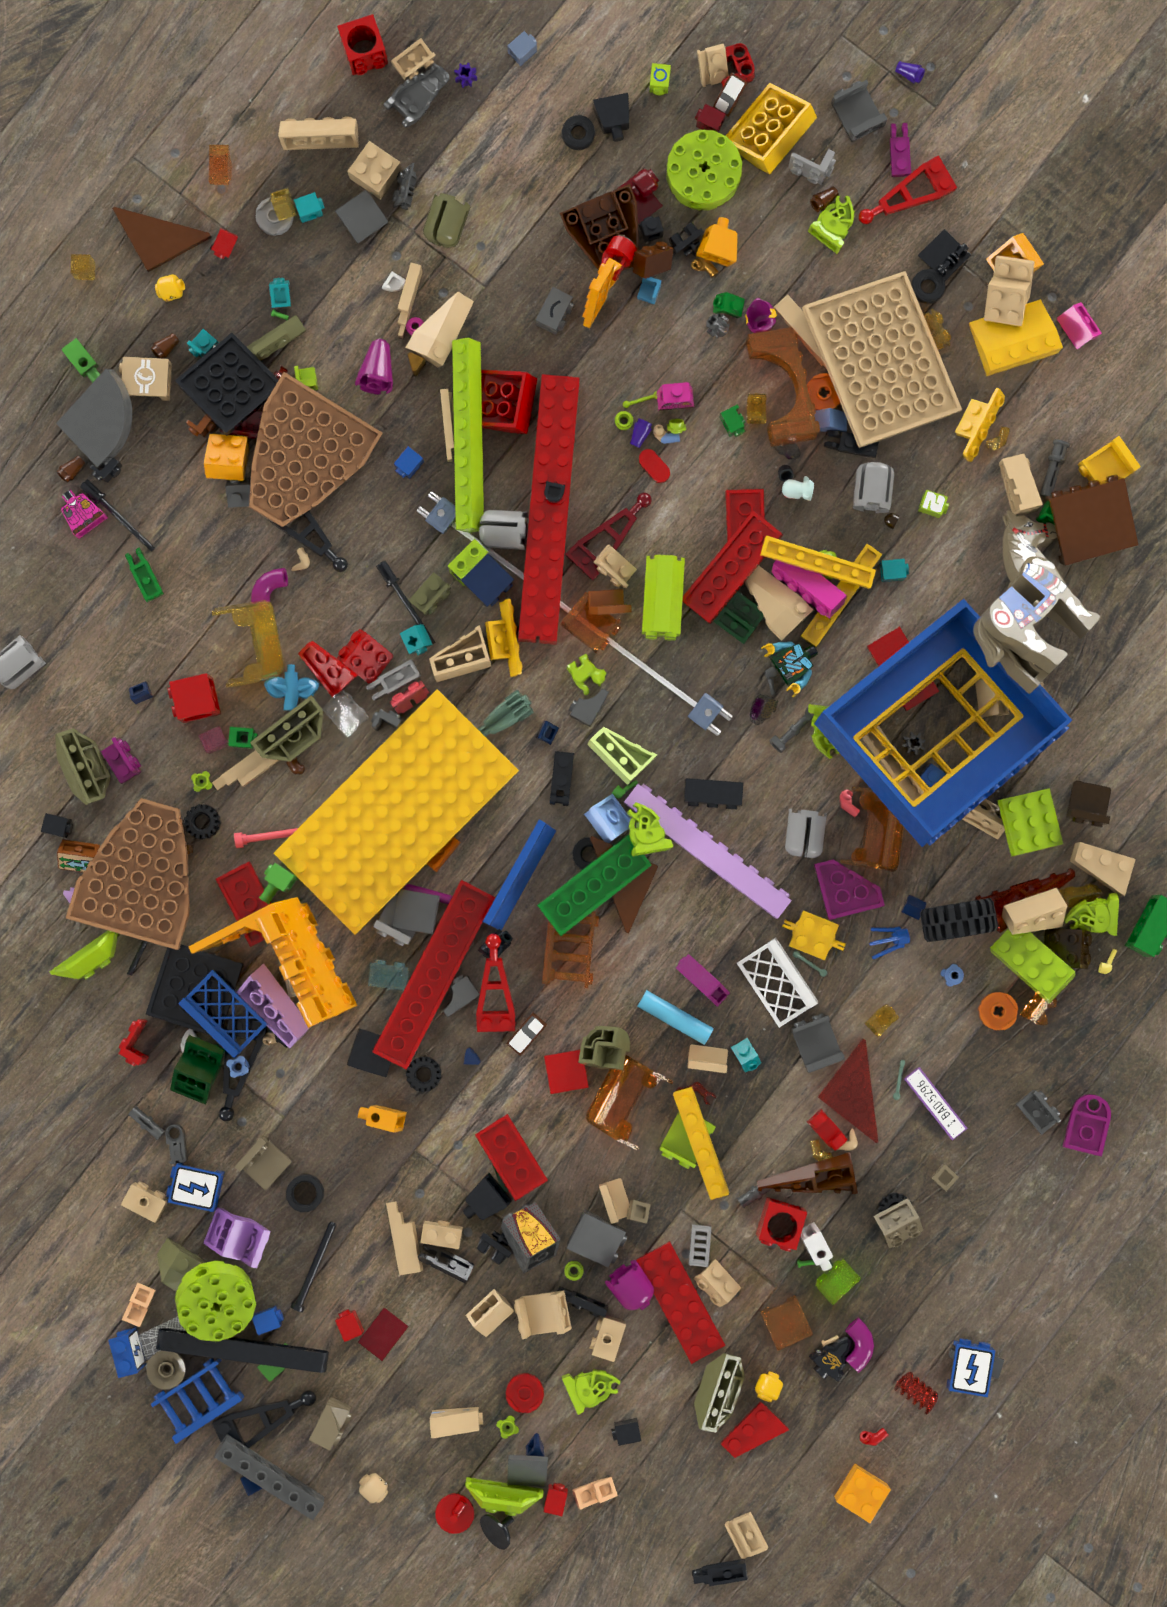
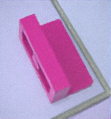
(1078, 325)

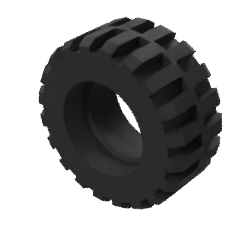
(959, 920)

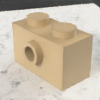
(145, 1201)
(441, 1234)
(490, 1313)
(608, 1337)

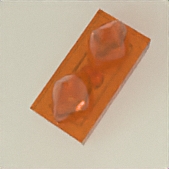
(1036, 1009)

